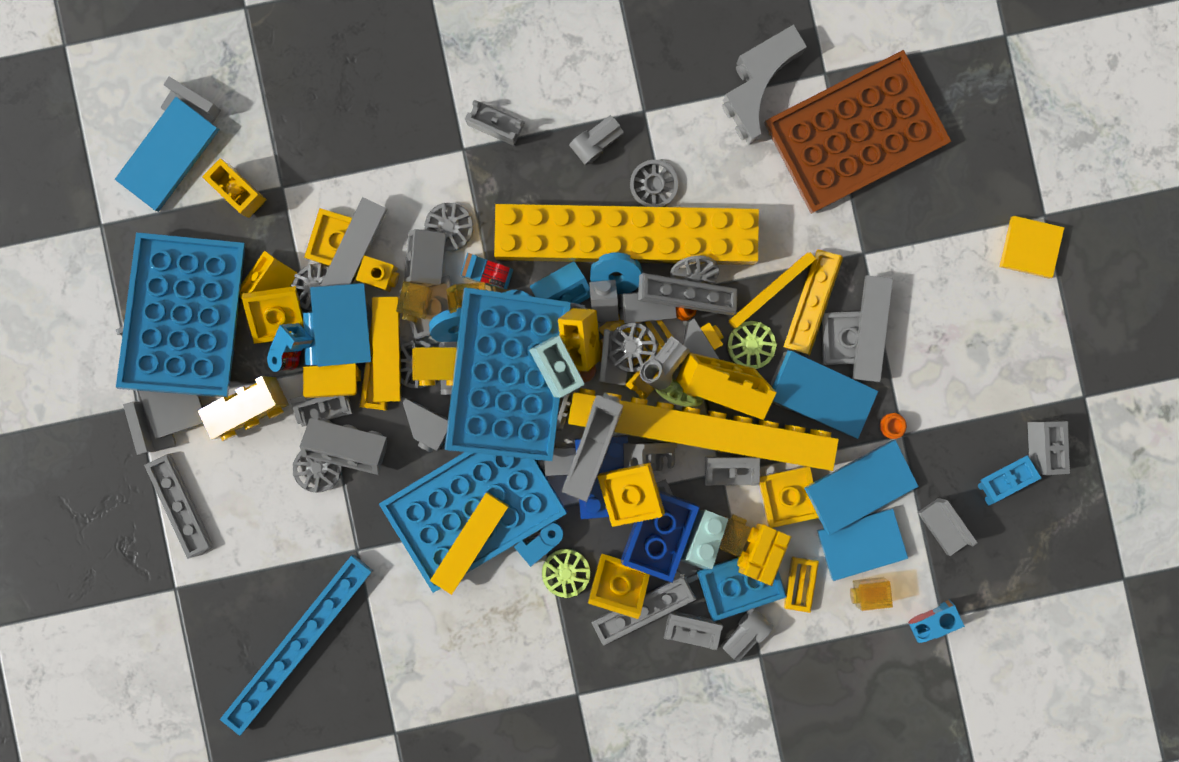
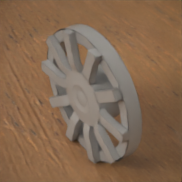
(653, 183)

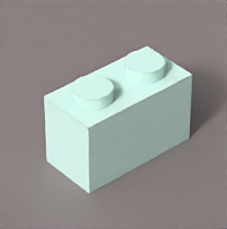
(556, 366)
(704, 540)

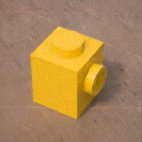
(378, 274)

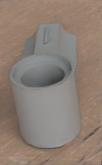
(591, 144)
(665, 362)
(751, 630)

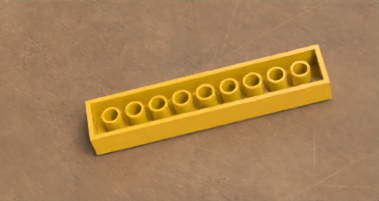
(644, 233)
(715, 431)

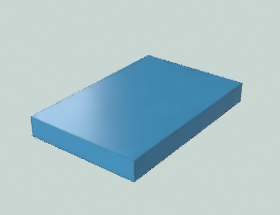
(340, 324)
(863, 545)
(731, 592)

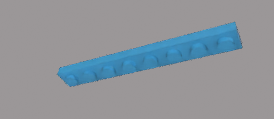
(296, 645)

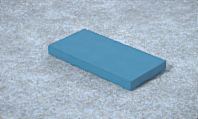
(167, 154)
(823, 394)
(861, 487)

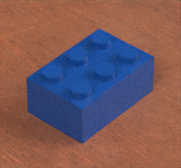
(614, 460)
(659, 543)

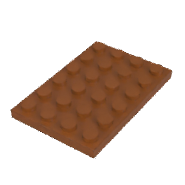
(857, 131)

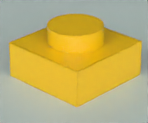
(713, 335)

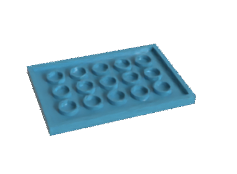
(181, 315)
(497, 389)
(439, 505)

